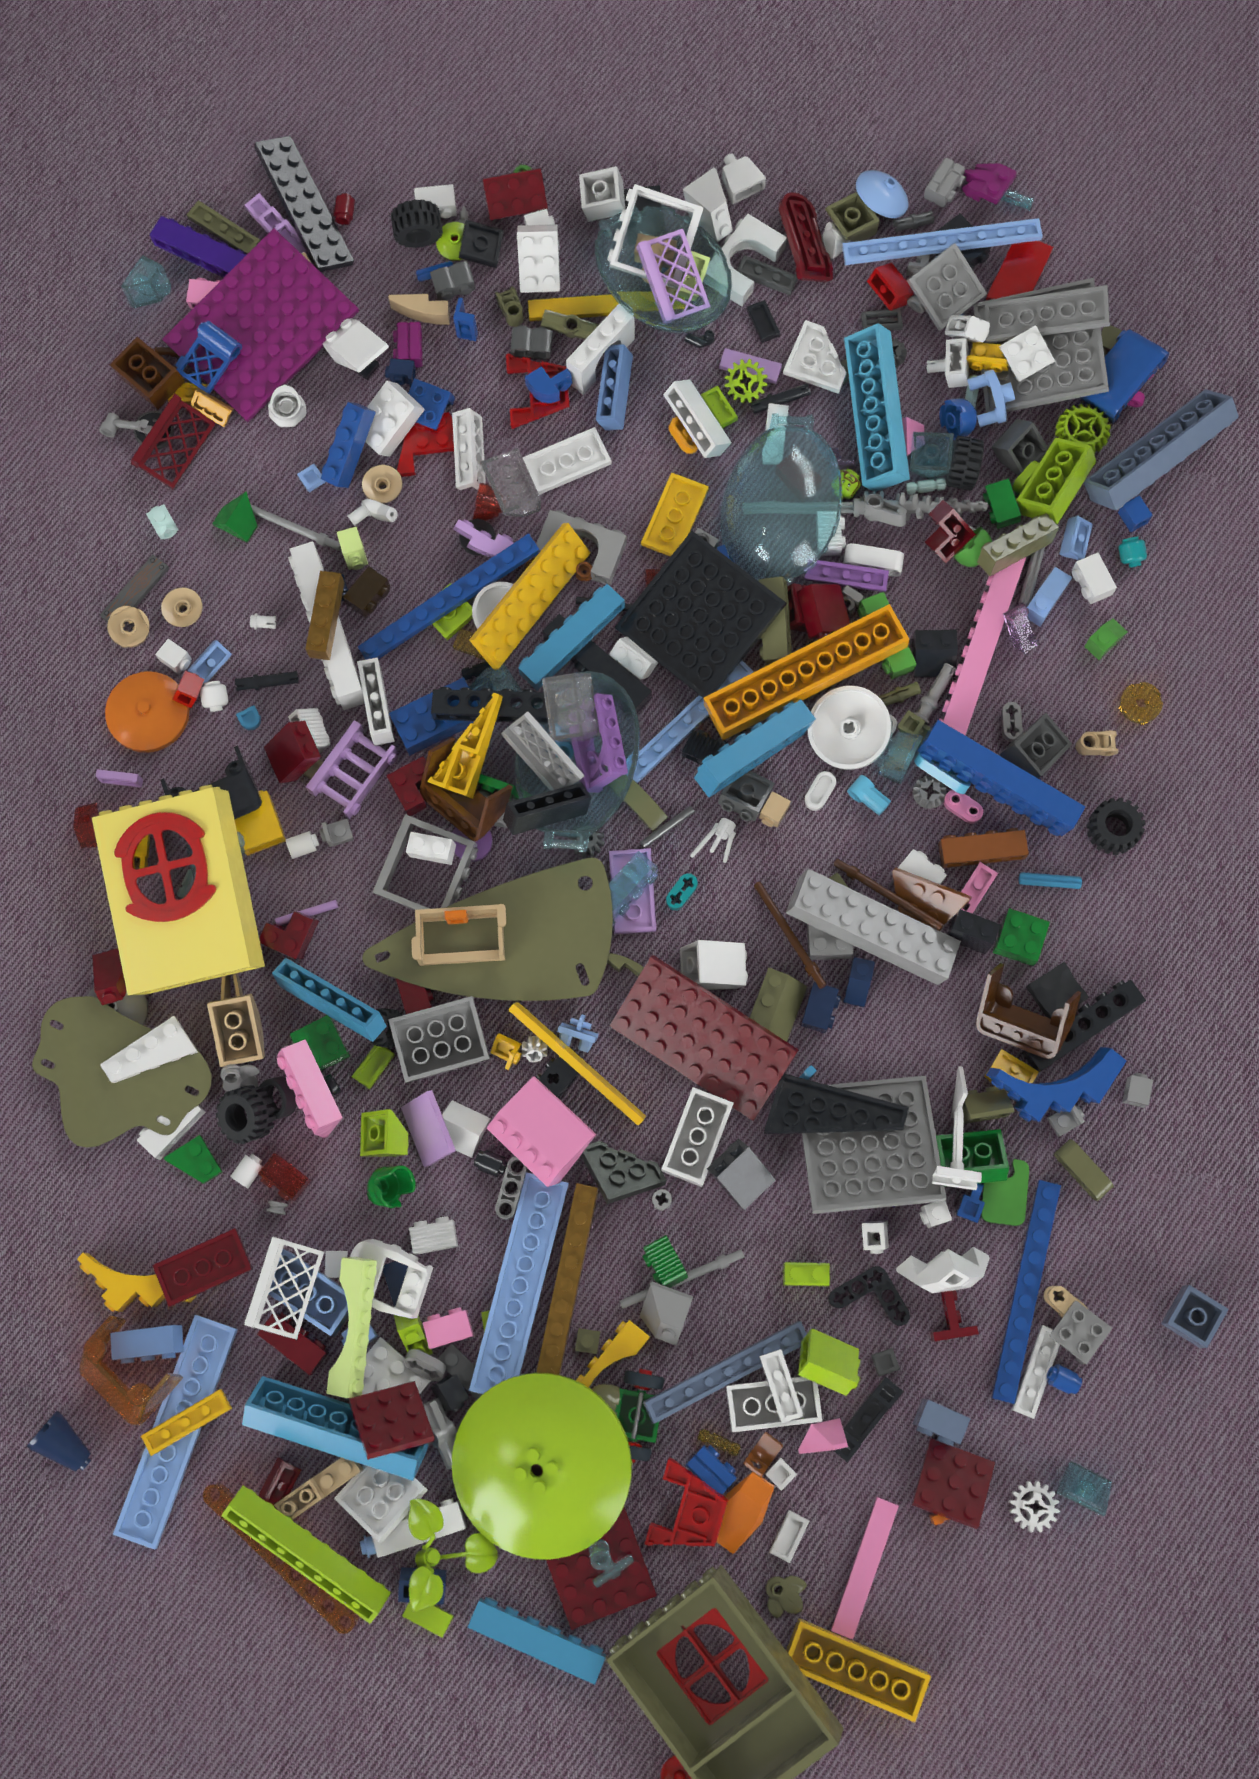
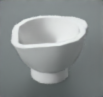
(833, 240)

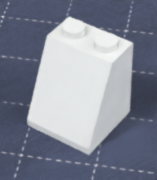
(708, 193)
(715, 964)

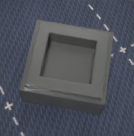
(885, 1362)

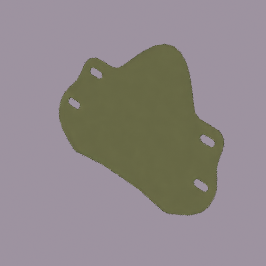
(92, 1105)

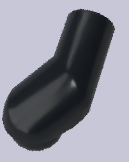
(701, 341)

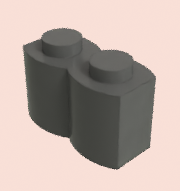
(453, 281)
(531, 342)

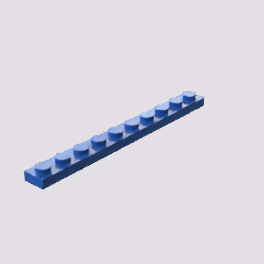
(449, 598)
(1026, 1292)

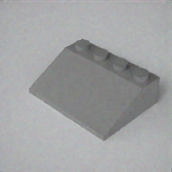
(439, 1039)

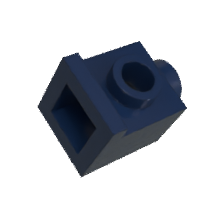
(401, 371)

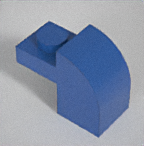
(546, 388)

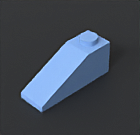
(1047, 596)

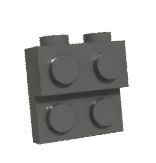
(746, 795)

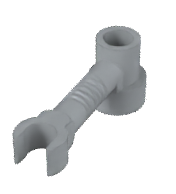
(112, 423)

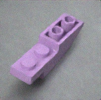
(481, 541)

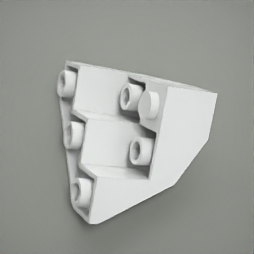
(946, 1270)

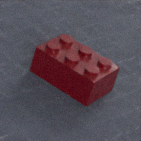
(514, 193)

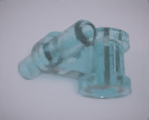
(601, 1560)

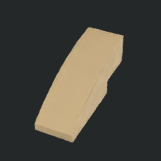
(421, 308)

